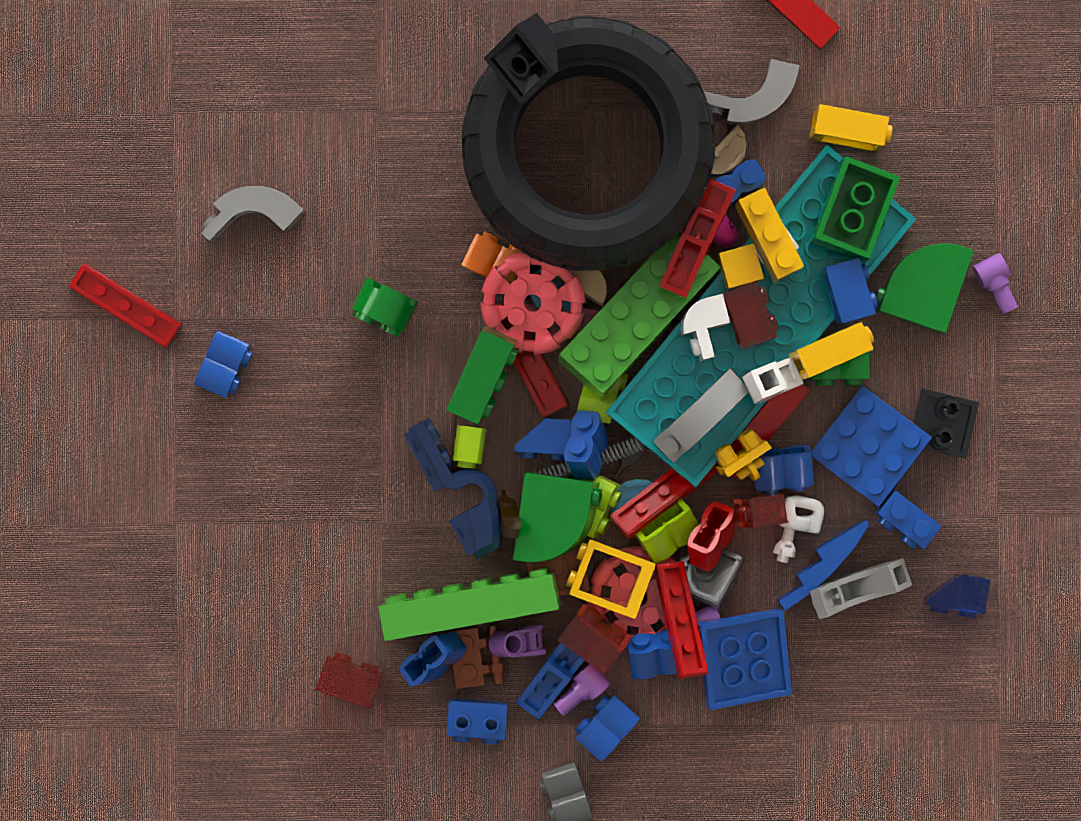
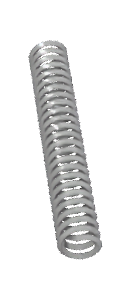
(626, 451)

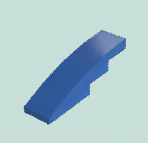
(830, 556)
(549, 680)

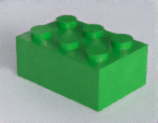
(855, 209)
(483, 375)

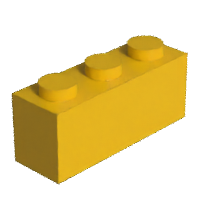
(769, 235)

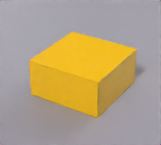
(740, 266)

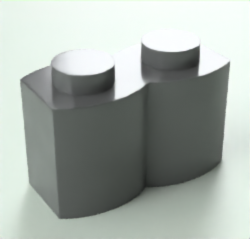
(565, 793)

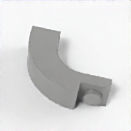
(776, 88)
(249, 200)
(701, 416)
(860, 587)

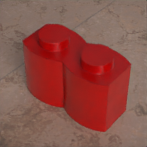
(711, 536)

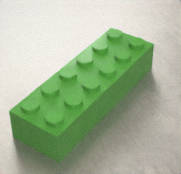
(630, 323)
(471, 605)

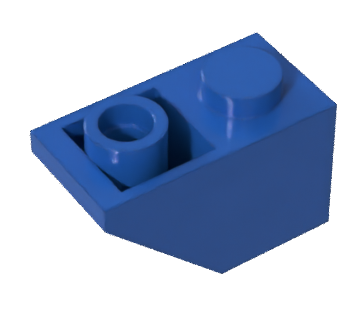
(547, 438)

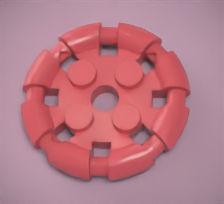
(530, 320)
(621, 589)

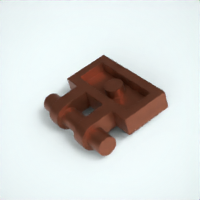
(469, 669)

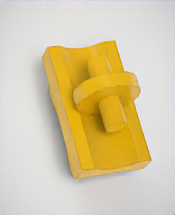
(752, 449)

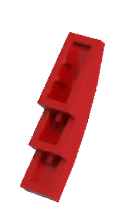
(697, 239)

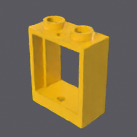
(850, 128)
(832, 350)
(639, 588)

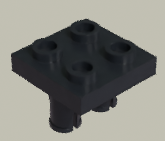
(947, 421)

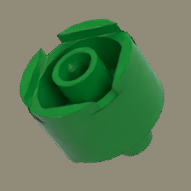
(385, 306)

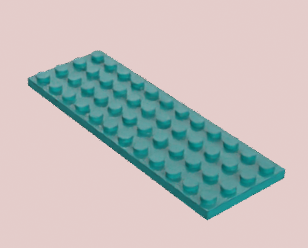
(802, 309)

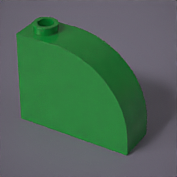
(926, 286)
(554, 516)

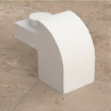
(701, 317)
(772, 380)

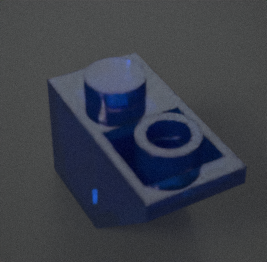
(960, 593)

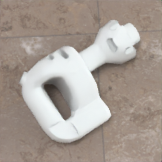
(812, 524)

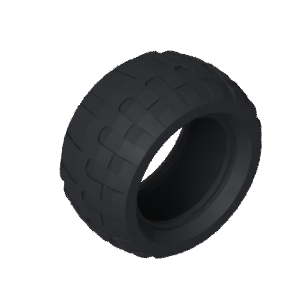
(607, 239)

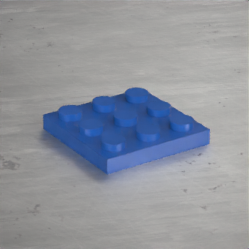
(871, 446)
(745, 658)

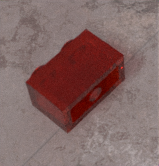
(750, 315)
(759, 511)
(594, 638)
(349, 680)

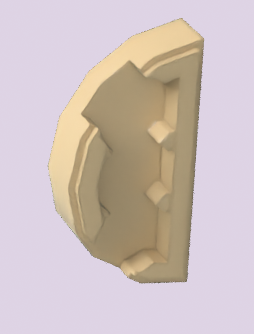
(729, 152)
(593, 285)

